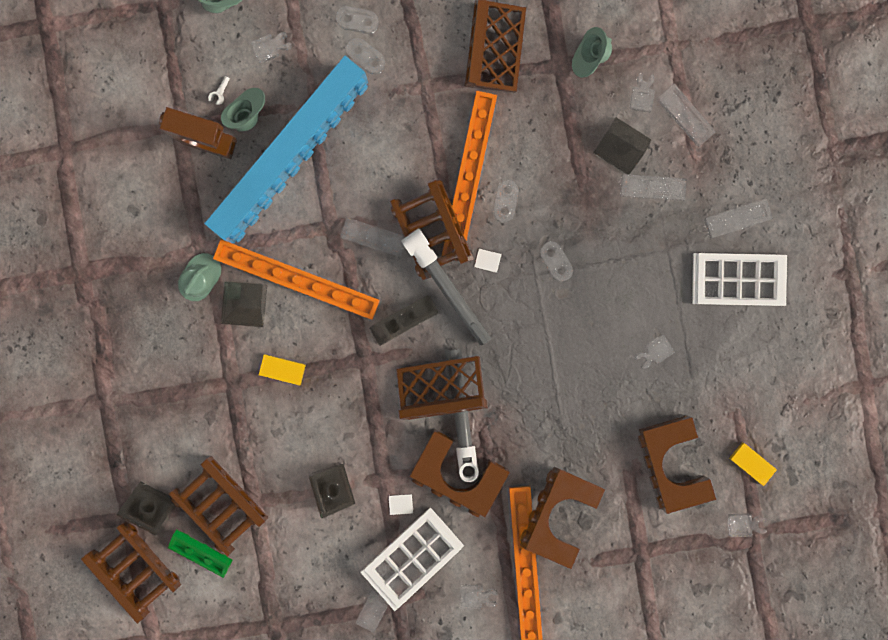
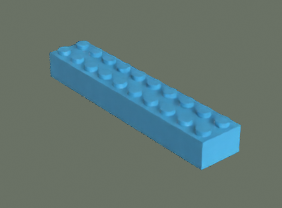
(288, 151)

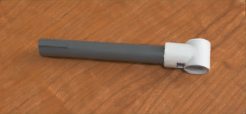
(418, 246)
(465, 451)

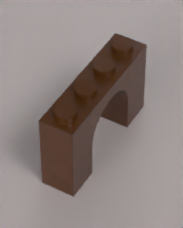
(197, 133)
(656, 442)
(477, 497)
(538, 535)

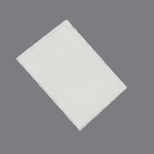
(487, 260)
(400, 504)

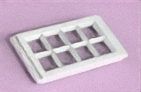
(739, 279)
(412, 559)

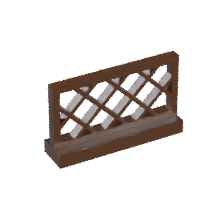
(478, 39)
(445, 406)

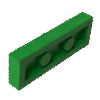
(200, 553)

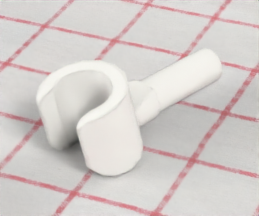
(219, 92)

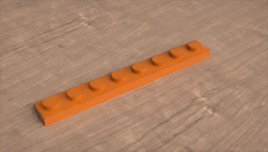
(472, 162)
(296, 279)
(525, 566)

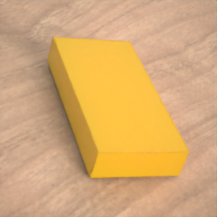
(282, 369)
(753, 464)

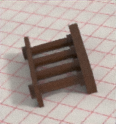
(444, 213)
(239, 500)
(113, 583)

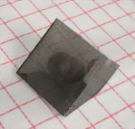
(244, 304)

